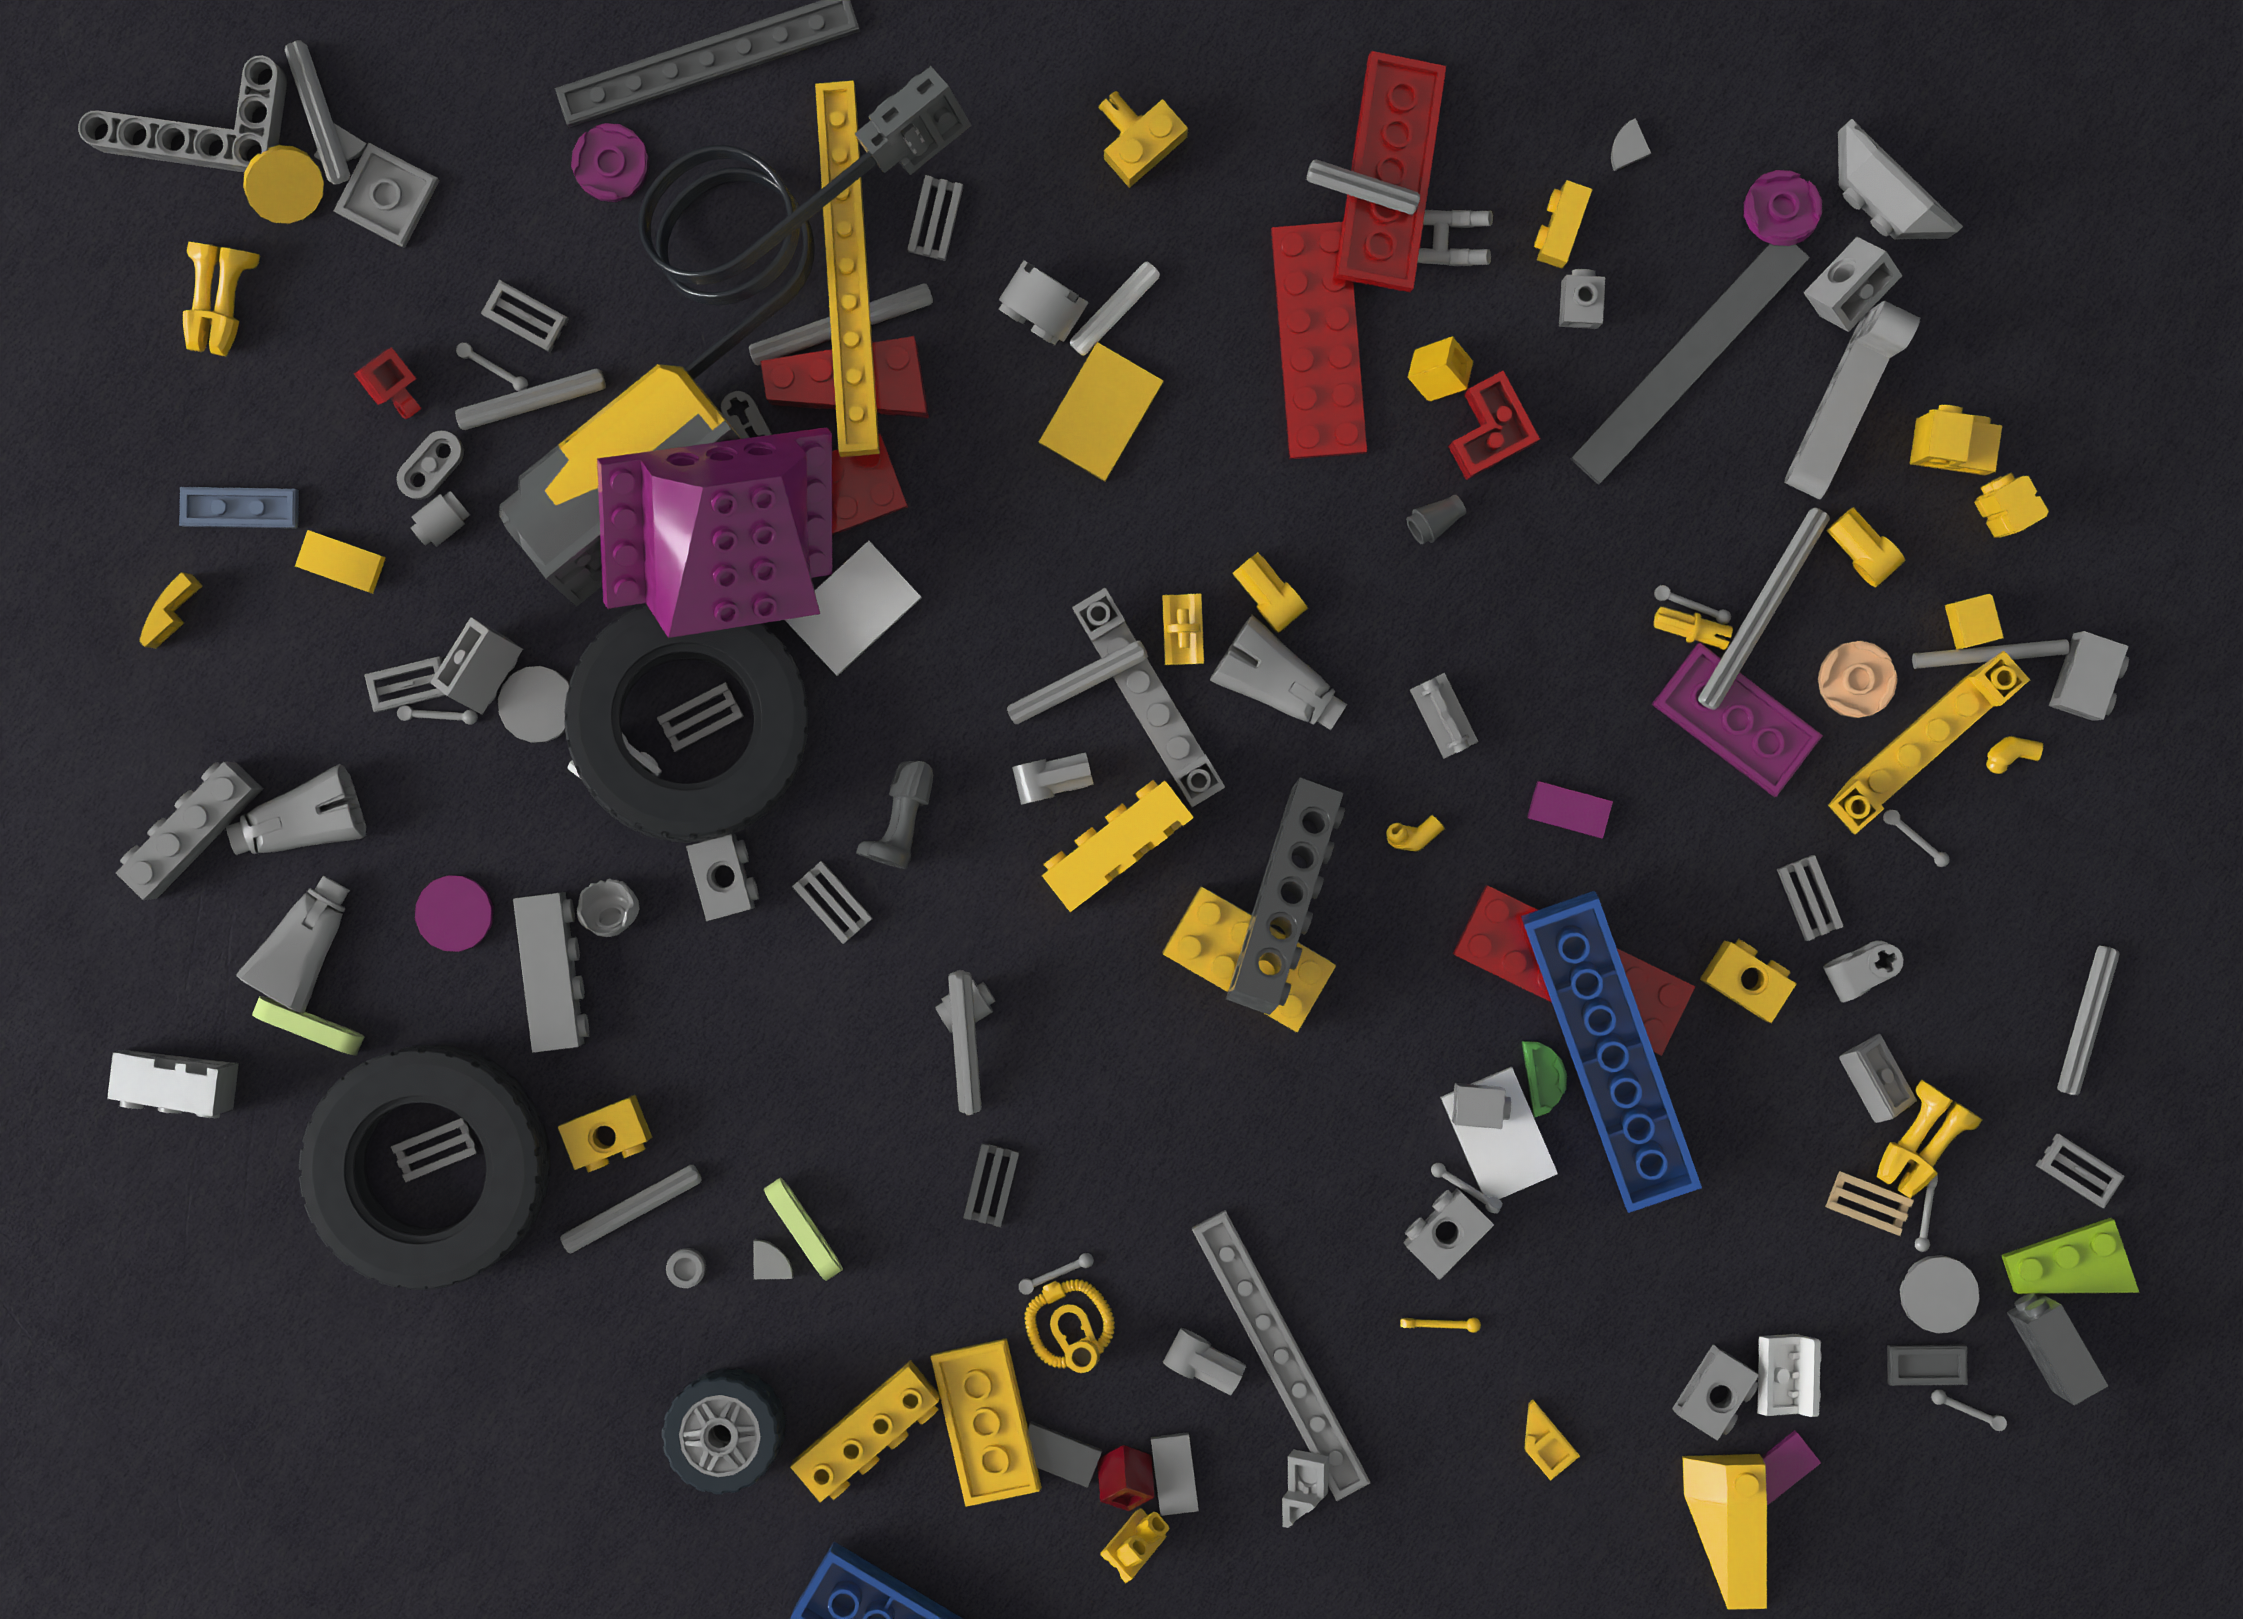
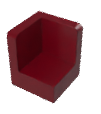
(1125, 1478)

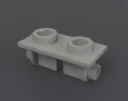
(1444, 715)

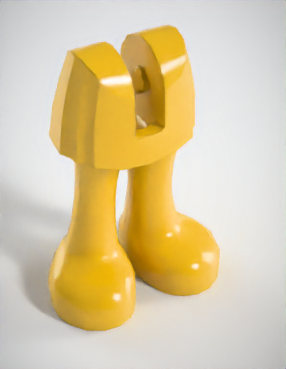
(198, 320)
(1922, 1164)

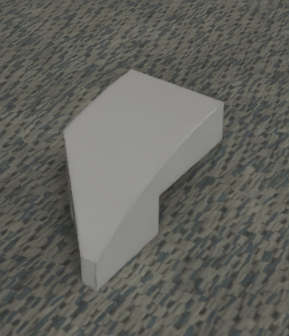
(1306, 1484)

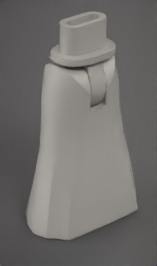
(1272, 674)
(306, 816)
(294, 952)

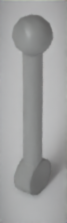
(465, 351)
(1663, 593)
(407, 713)
(1892, 817)
(1492, 1204)
(1922, 1243)
(1027, 1285)
(1996, 1422)

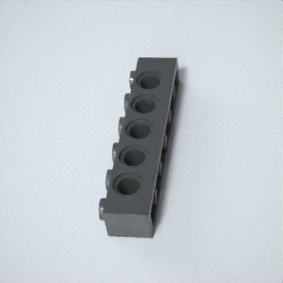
(1249, 984)

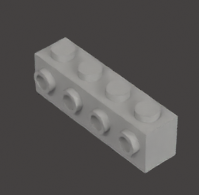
(188, 830)

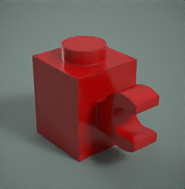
(386, 379)

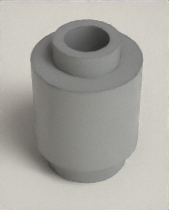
(439, 519)
(982, 1000)

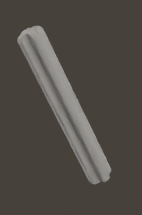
(317, 112)
(530, 399)
(1077, 682)
(2088, 1020)
(964, 1042)
(631, 1208)

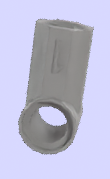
(1044, 779)
(1196, 1358)

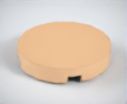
(1857, 679)

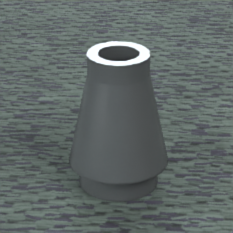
(1434, 519)

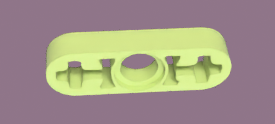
(308, 1026)
(803, 1229)

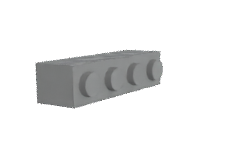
(550, 972)

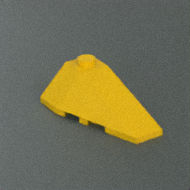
(1731, 1518)

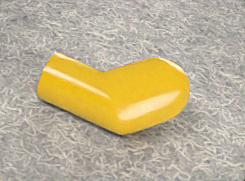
(2009, 750)
(1413, 838)

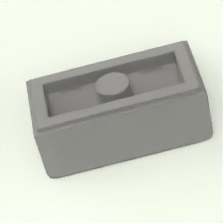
(1878, 1079)

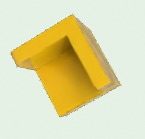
(1440, 369)
(1974, 621)

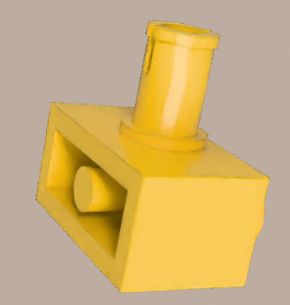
(1142, 138)

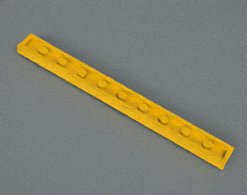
(847, 274)

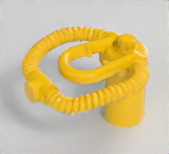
(1084, 1353)

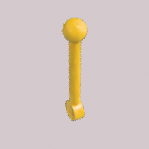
(1472, 1324)

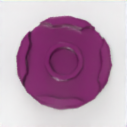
(610, 162)
(1782, 208)
(454, 913)

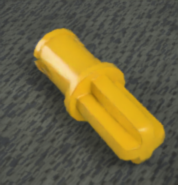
(1692, 627)

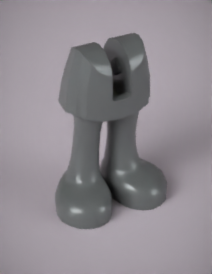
(909, 791)

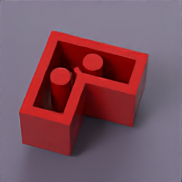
(1503, 427)

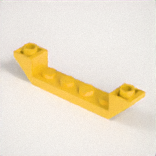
(1925, 739)

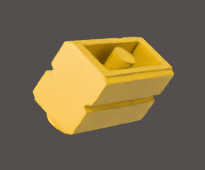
(2010, 505)

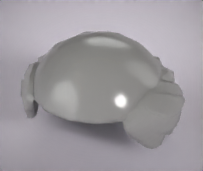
(607, 907)

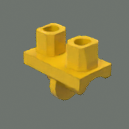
(1183, 629)
(1135, 1543)

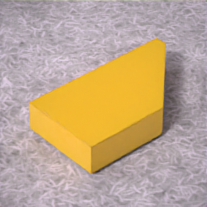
(1546, 1443)

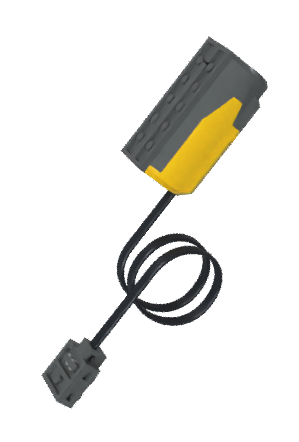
(558, 497)

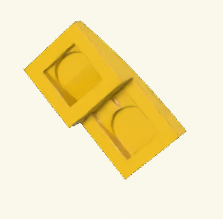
(340, 561)
(162, 619)

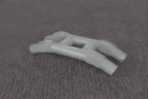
(1458, 219)

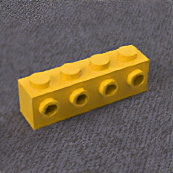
(865, 1432)

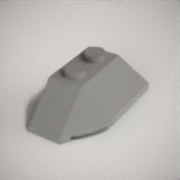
(1887, 191)

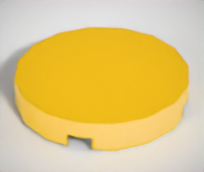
(283, 184)

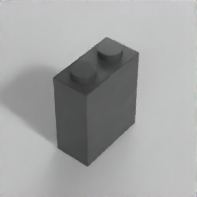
(2056, 1348)

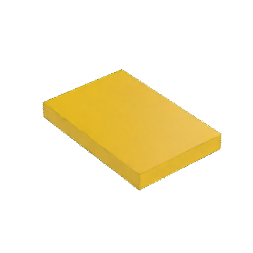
(1101, 411)

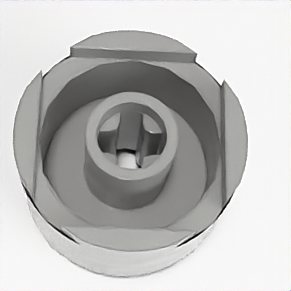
(1042, 302)

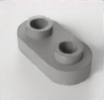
(430, 464)

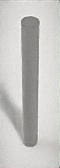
(1984, 654)

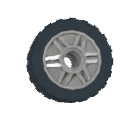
(704, 1454)

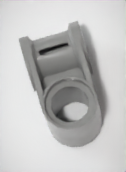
(1857, 972)

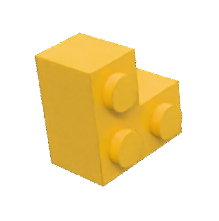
(1956, 441)

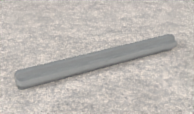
(1763, 608)

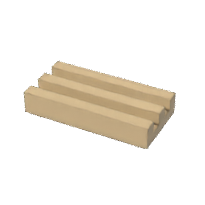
(1900, 1214)

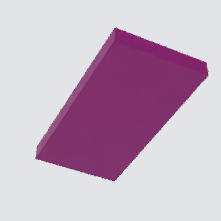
(1747, 727)

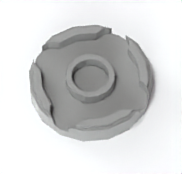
(534, 704)
(1939, 1294)

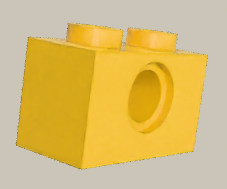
(1725, 976)
(582, 1134)

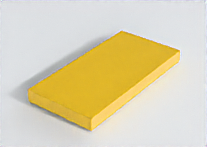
(986, 1422)

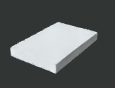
(855, 608)
(1509, 1156)

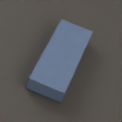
(238, 507)

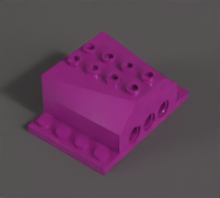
(718, 530)

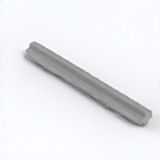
(820, 331)

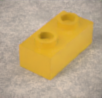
(1568, 210)

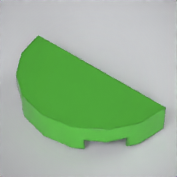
(1544, 1076)

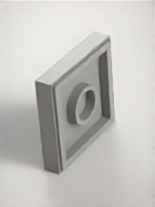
(386, 195)

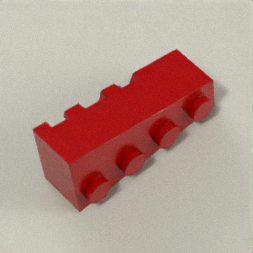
(809, 379)

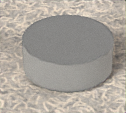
(686, 1268)

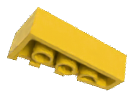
(1117, 845)

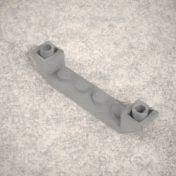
(1150, 701)

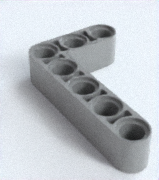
(200, 137)
(1876, 339)

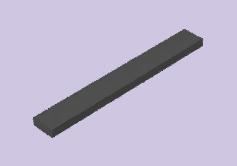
(706, 60)
(1688, 360)

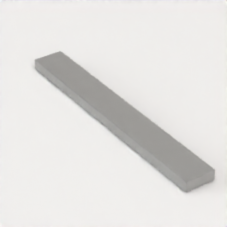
(1280, 1352)

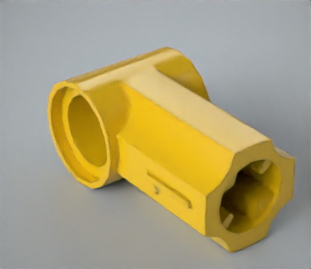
(1872, 555)
(1275, 599)

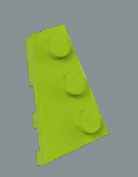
(2073, 1262)

